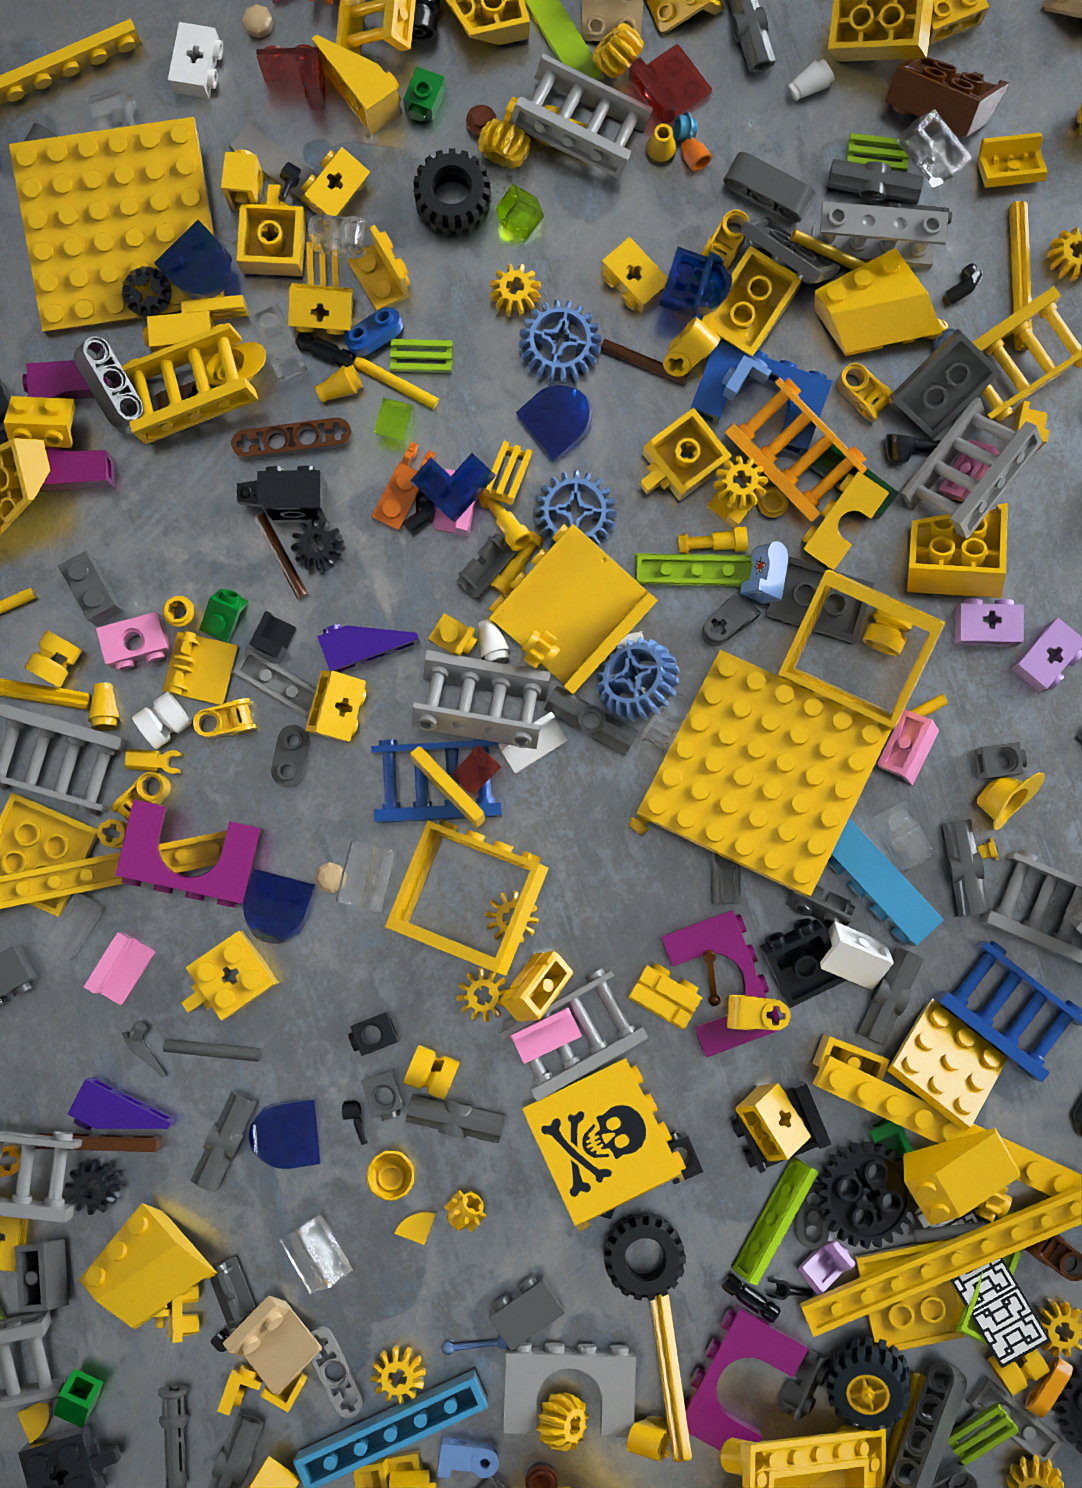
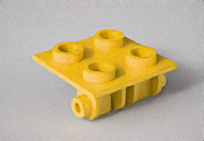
(200, 668)

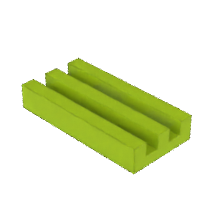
(876, 141)
(421, 344)
(987, 1444)

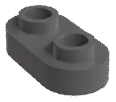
(290, 755)
(808, 1216)

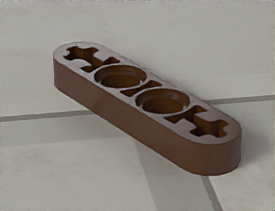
(291, 433)

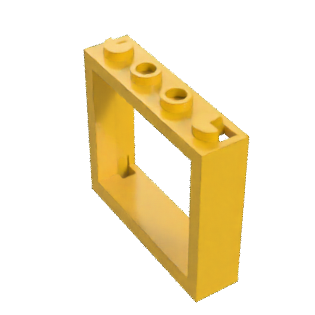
(825, 690)
(417, 875)

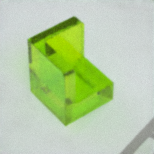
(519, 211)
(395, 420)

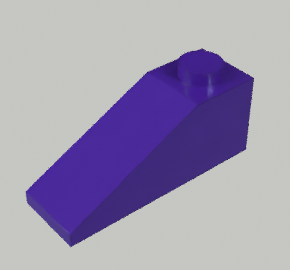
(355, 645)
(108, 1108)

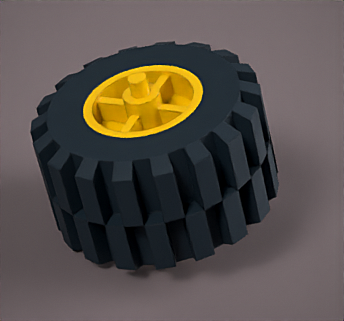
(869, 1383)

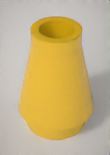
(661, 143)
(340, 384)
(174, 607)
(103, 708)

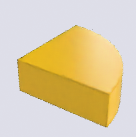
(416, 1226)
(35, 1419)

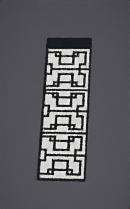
(1001, 1307)

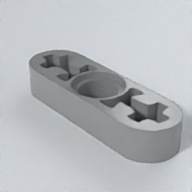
(352, 1389)

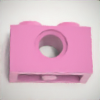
(116, 636)

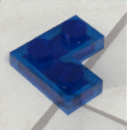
(456, 491)

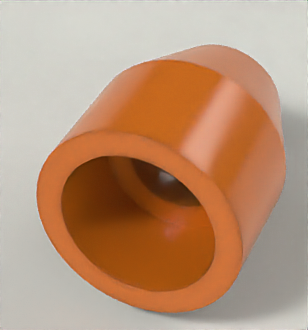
(695, 154)

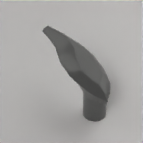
(135, 1043)

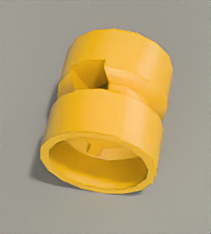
(886, 633)
(50, 670)
(431, 1072)
(1015, 1378)

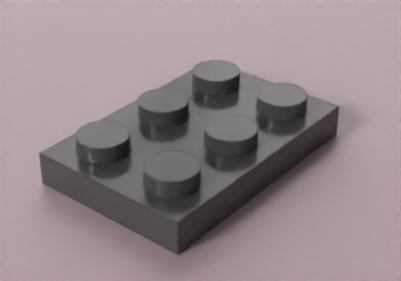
(775, 239)
(945, 384)
(841, 613)

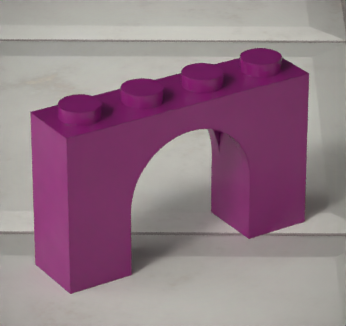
(68, 469)
(142, 860)
(724, 937)
(742, 1337)

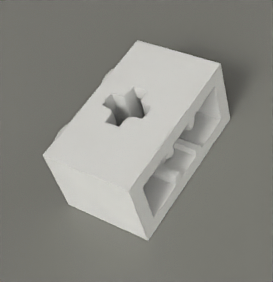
(194, 60)

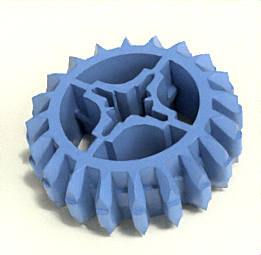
(549, 338)
(589, 512)
(648, 683)

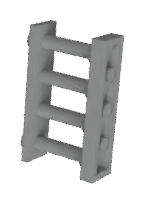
(571, 137)
(874, 230)
(984, 491)
(487, 676)
(75, 738)
(1031, 930)
(600, 1050)
(21, 1203)
(31, 1329)

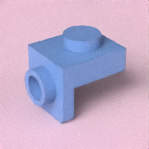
(736, 377)

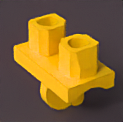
(178, 1323)

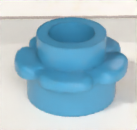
(684, 127)

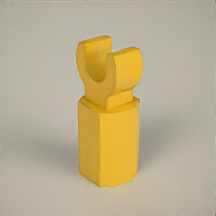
(150, 760)

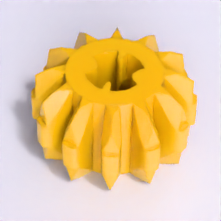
(617, 50)
(504, 143)
(1062, 254)
(507, 282)
(748, 475)
(505, 908)
(473, 998)
(1072, 1333)
(404, 1385)
(562, 1422)
(1034, 1474)

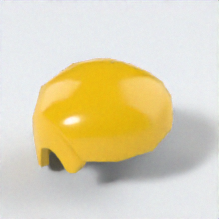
(390, 1175)

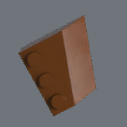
(959, 99)

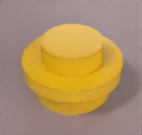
(773, 503)

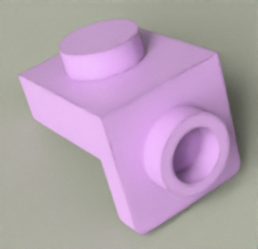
(825, 1265)

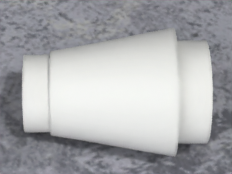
(811, 80)
(492, 643)

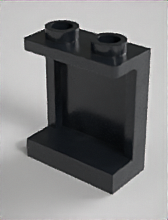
(804, 1105)

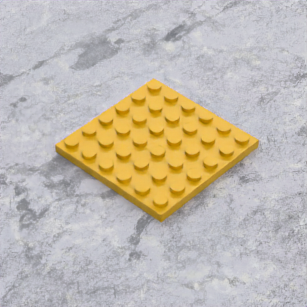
(105, 208)
(764, 773)

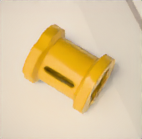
(106, 839)

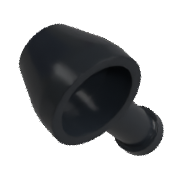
(901, 447)

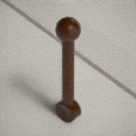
(709, 957)

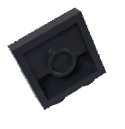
(796, 961)

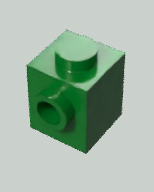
(424, 94)
(78, 1398)

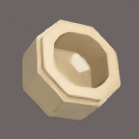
(257, 21)
(329, 877)

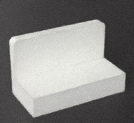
(549, 739)
(856, 956)

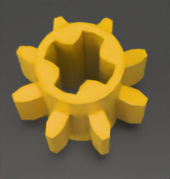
(540, 649)
(996, 1205)
(465, 1211)

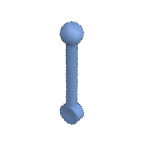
(448, 1347)

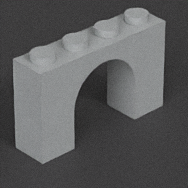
(610, 1368)

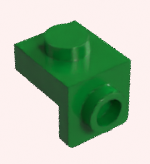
(222, 614)

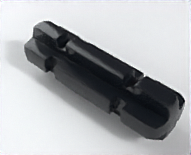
(324, 349)
(751, 1298)

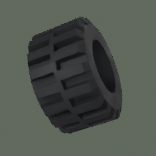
(452, 168)
(647, 1284)

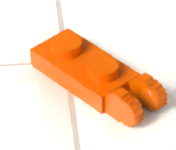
(400, 491)

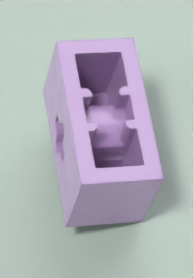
(972, 631)
(1033, 663)

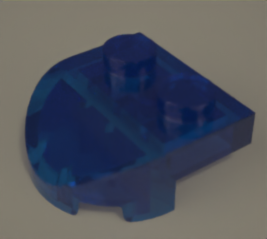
(197, 263)
(695, 283)
(558, 418)
(276, 906)
(286, 1135)

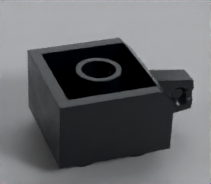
(287, 493)
(70, 1451)

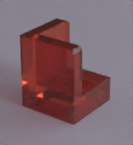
(476, 770)

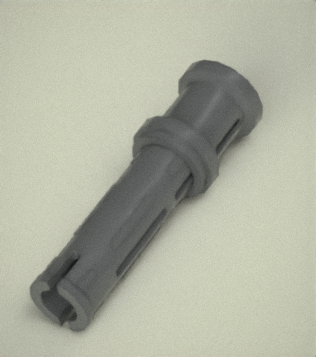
(173, 1422)

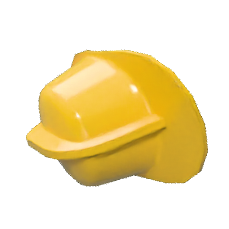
(248, 358)
(1007, 795)

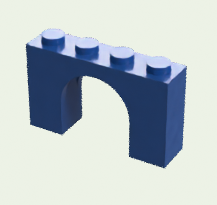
(813, 386)

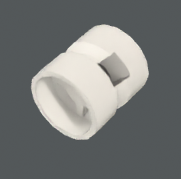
(161, 720)

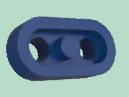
(373, 331)

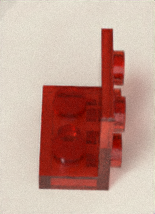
(295, 64)
(669, 83)

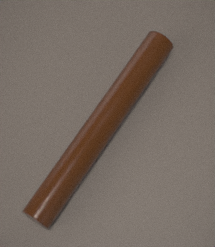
(640, 360)
(280, 556)

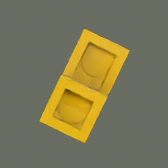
(378, 1472)

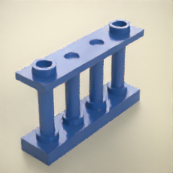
(422, 807)
(982, 1022)

